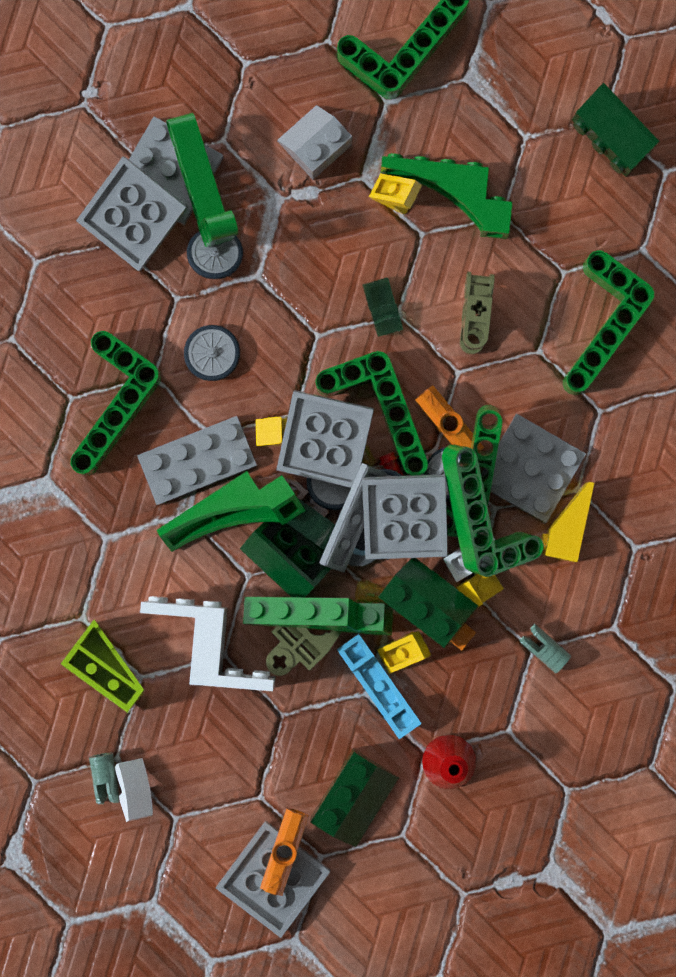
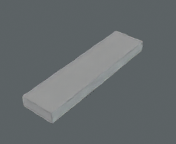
(349, 524)

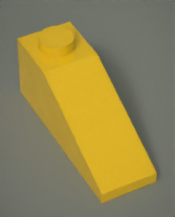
(567, 531)

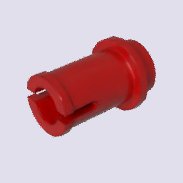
(390, 462)

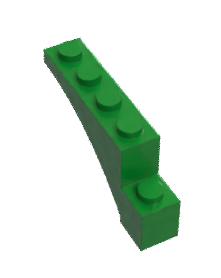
(461, 185)
(233, 505)
(319, 613)

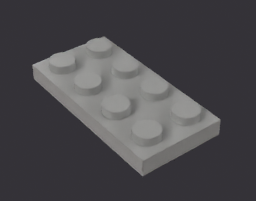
(197, 460)

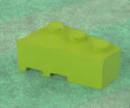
(103, 669)

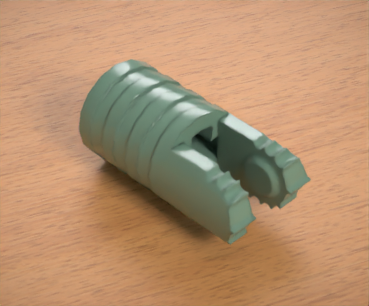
(550, 652)
(104, 773)

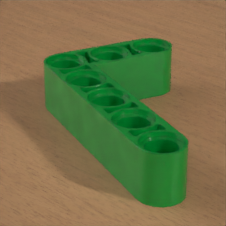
(410, 50)
(213, 222)
(612, 325)
(385, 403)
(118, 404)
(485, 458)
(479, 521)

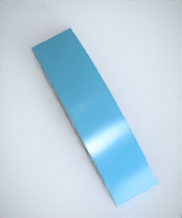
(379, 686)

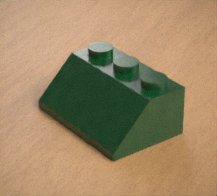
(614, 130)
(286, 557)
(428, 602)
(353, 798)

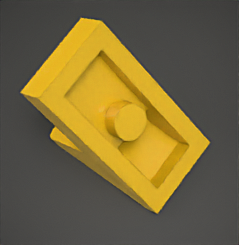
(395, 192)
(270, 431)
(480, 588)
(404, 651)

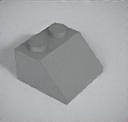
(316, 141)

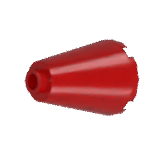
(443, 753)

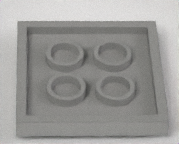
(158, 159)
(132, 213)
(324, 438)
(533, 468)
(405, 516)
(246, 874)

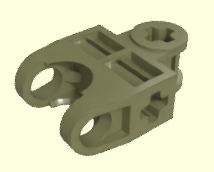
(478, 297)
(317, 644)

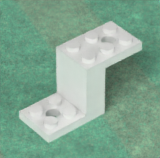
(209, 644)

